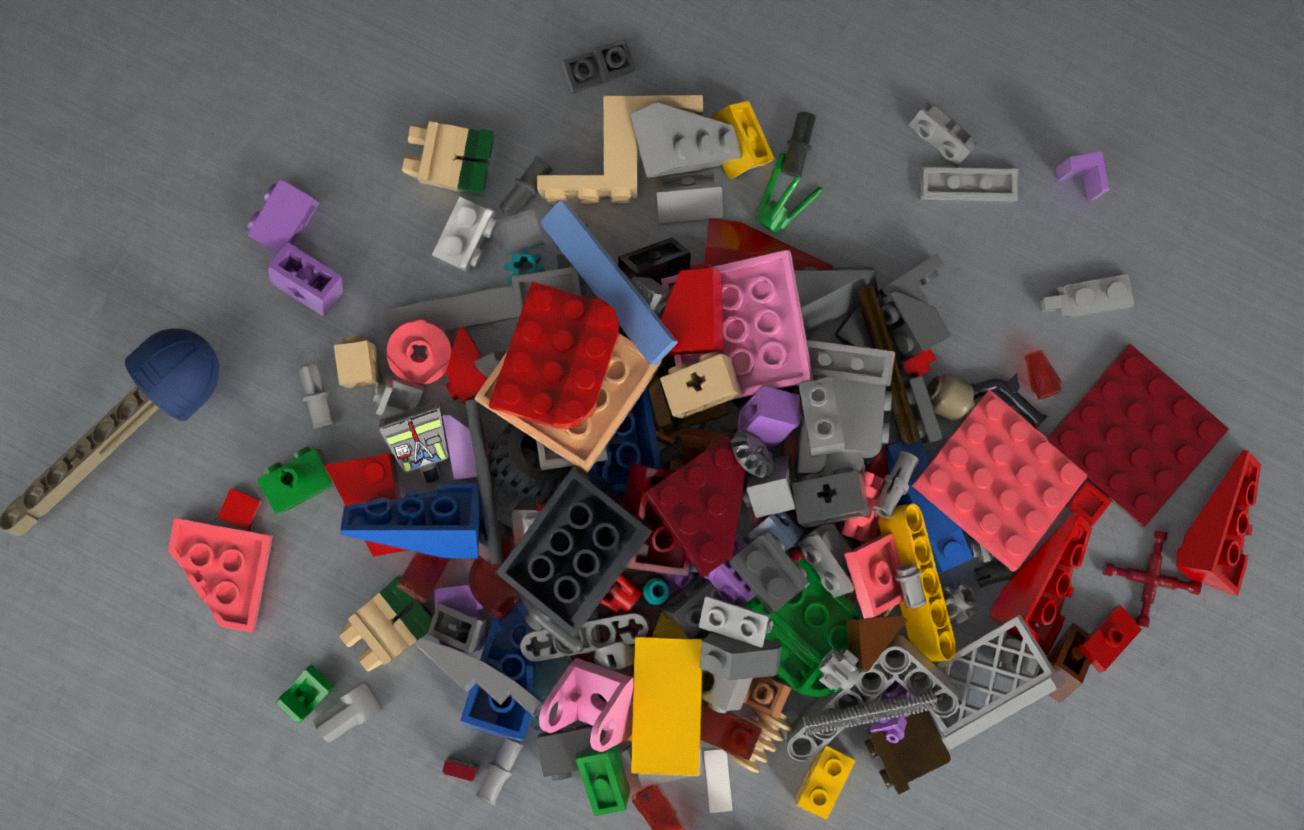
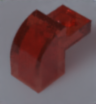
(490, 589)

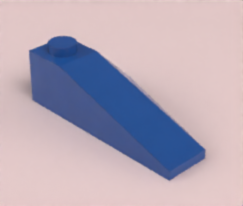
(430, 522)
(944, 535)
(504, 654)

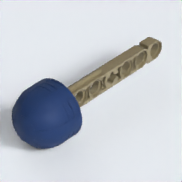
(171, 373)

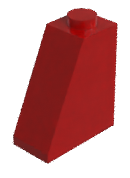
(696, 311)

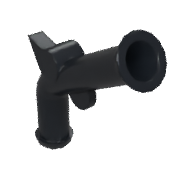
(1010, 397)

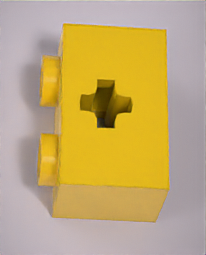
(824, 781)

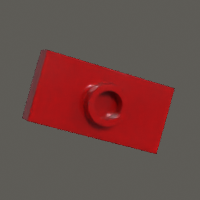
(1109, 638)

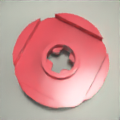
(419, 332)

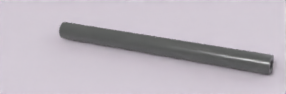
(484, 482)

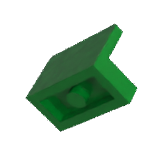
(604, 780)

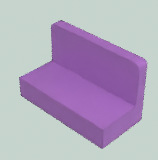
(1089, 166)

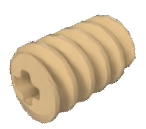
(770, 730)

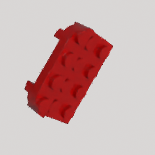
(557, 358)

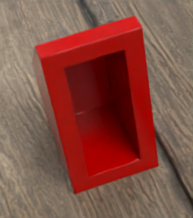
(462, 373)

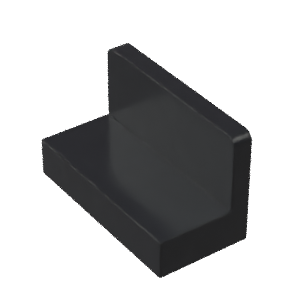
(656, 260)

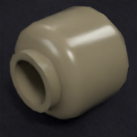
(951, 397)

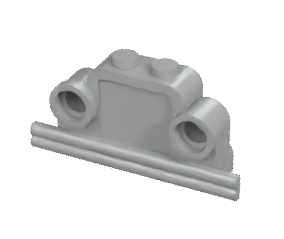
(861, 419)

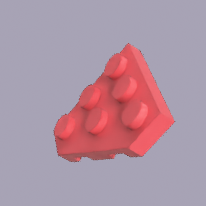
(224, 568)

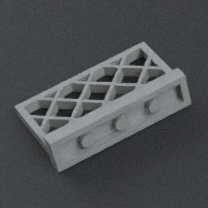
(1008, 702)

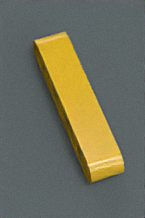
(930, 624)

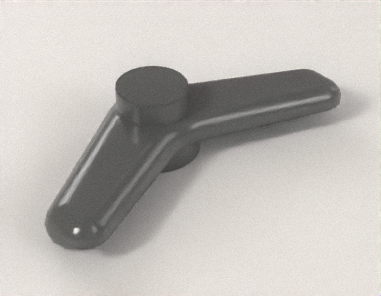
(538, 619)

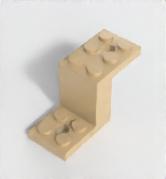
(620, 154)

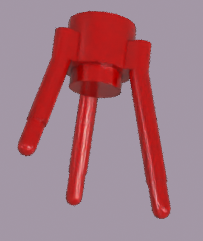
(623, 594)

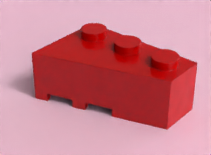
(364, 481)

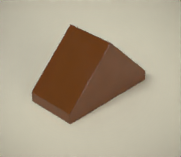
(871, 637)

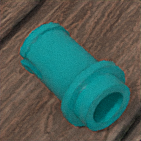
(654, 592)

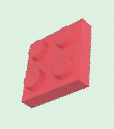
(874, 573)

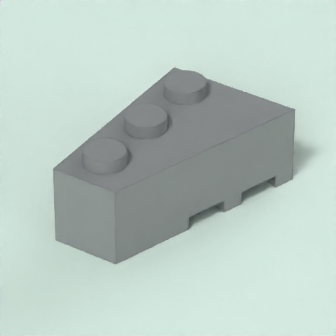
(681, 141)

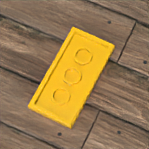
(667, 706)

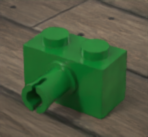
(295, 481)

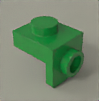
(305, 694)

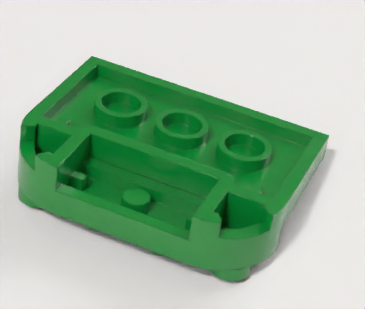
(808, 630)

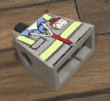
(418, 439)

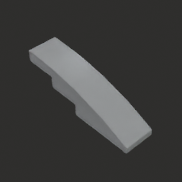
(468, 671)

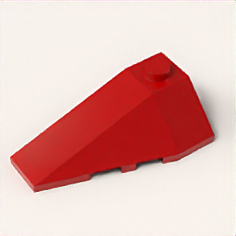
(736, 241)
(1215, 540)
(1043, 583)

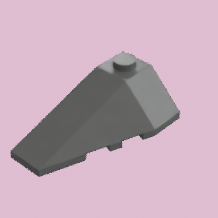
(830, 293)

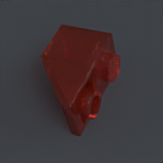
(728, 731)

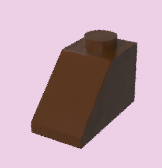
(1069, 661)

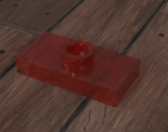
(422, 575)

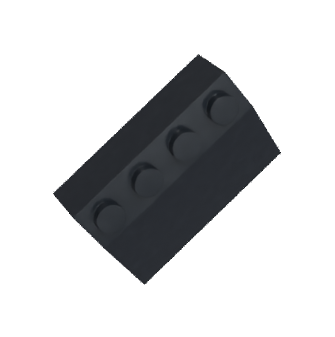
(575, 549)

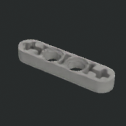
(585, 636)

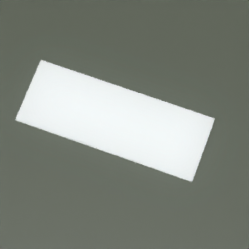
(718, 781)

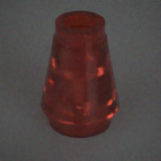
(1042, 376)

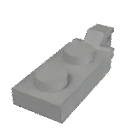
(1091, 297)

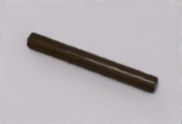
(880, 340)

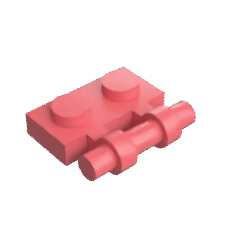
(867, 527)

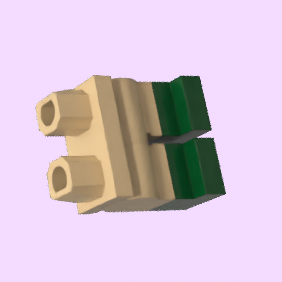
(440, 157)
(381, 632)

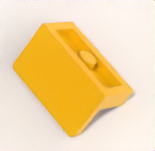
(750, 137)

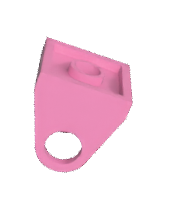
(579, 700)

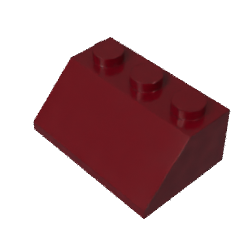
(660, 550)

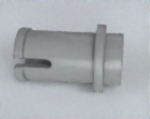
(911, 586)

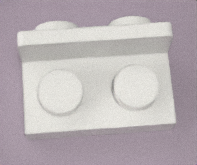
(465, 234)

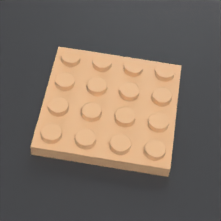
(582, 444)

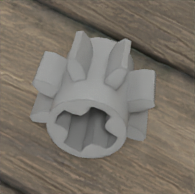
(959, 601)
(839, 669)

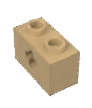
(357, 362)
(719, 386)

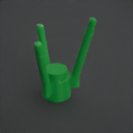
(773, 215)

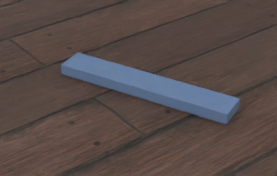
(608, 282)

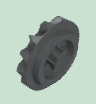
(752, 454)

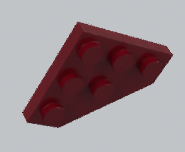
(702, 506)

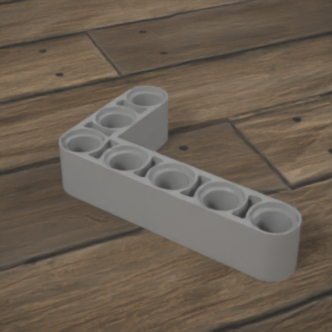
(868, 690)

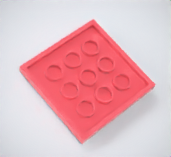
(1000, 480)

